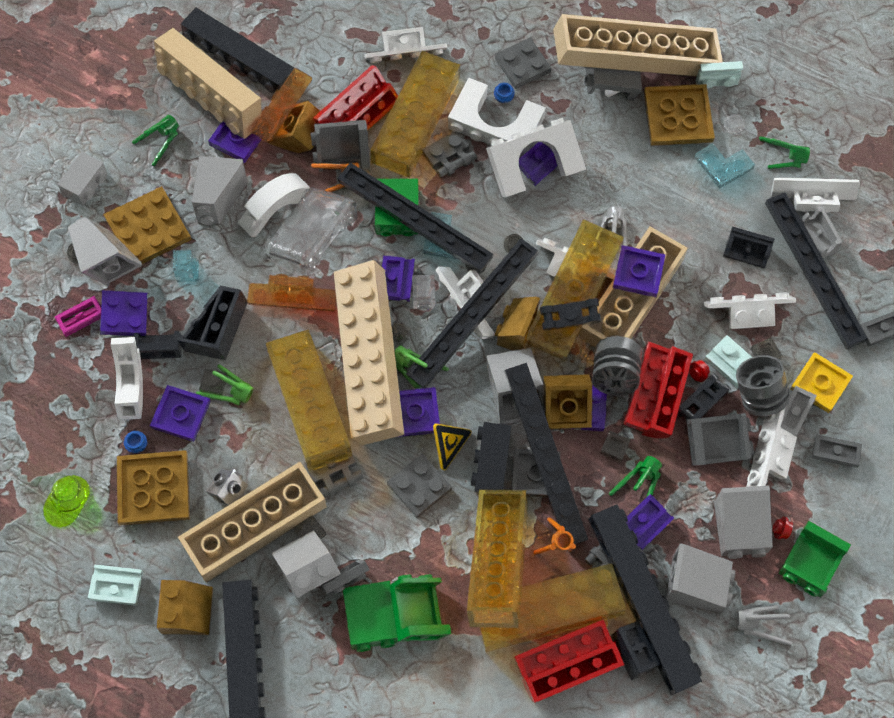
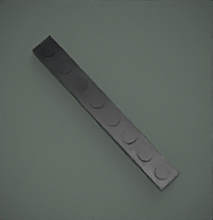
(415, 217)
(816, 271)
(473, 312)
(545, 451)

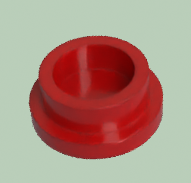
(699, 370)
(782, 528)

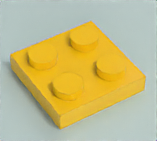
(823, 380)

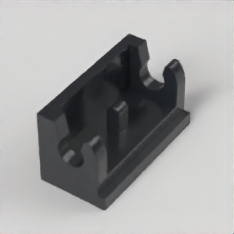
(748, 247)
(158, 346)
(635, 650)

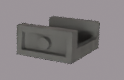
(613, 80)
(341, 143)
(719, 439)

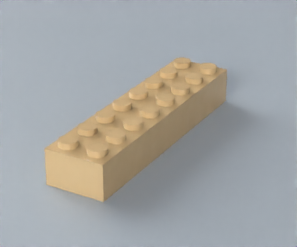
(634, 45)
(368, 353)

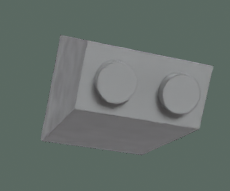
(217, 187)
(101, 252)
(503, 398)
(744, 521)
(305, 564)
(700, 579)

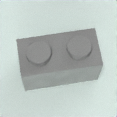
(82, 178)

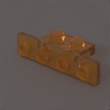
(281, 105)
(291, 293)

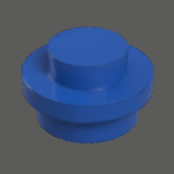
(504, 92)
(135, 442)

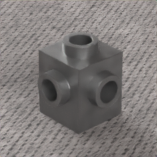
(227, 487)

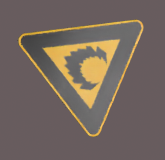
(449, 442)

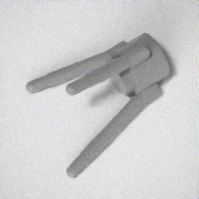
(615, 220)
(749, 619)

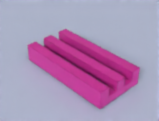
(80, 320)

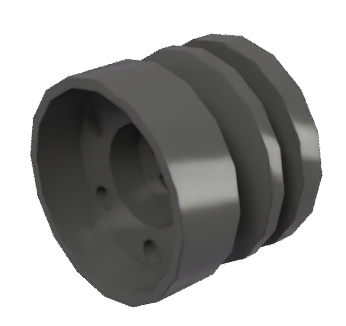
(617, 366)
(763, 385)

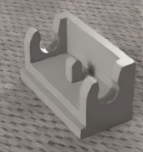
(822, 232)

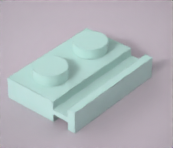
(719, 74)
(727, 358)
(115, 585)

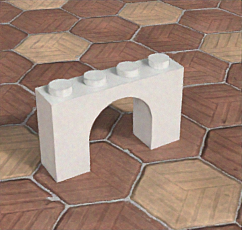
(466, 120)
(505, 155)

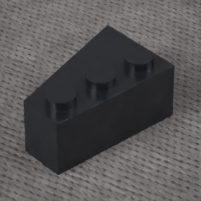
(217, 324)
(491, 456)

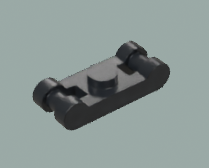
(570, 314)
(704, 398)

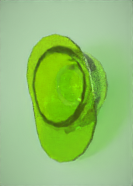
(66, 500)

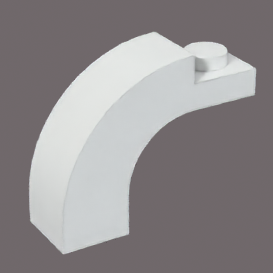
(270, 198)
(128, 378)

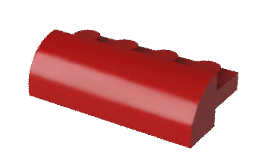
(363, 99)
(660, 390)
(568, 661)

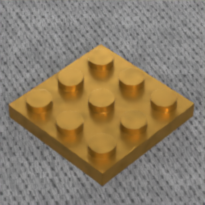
(678, 114)
(148, 225)
(152, 488)

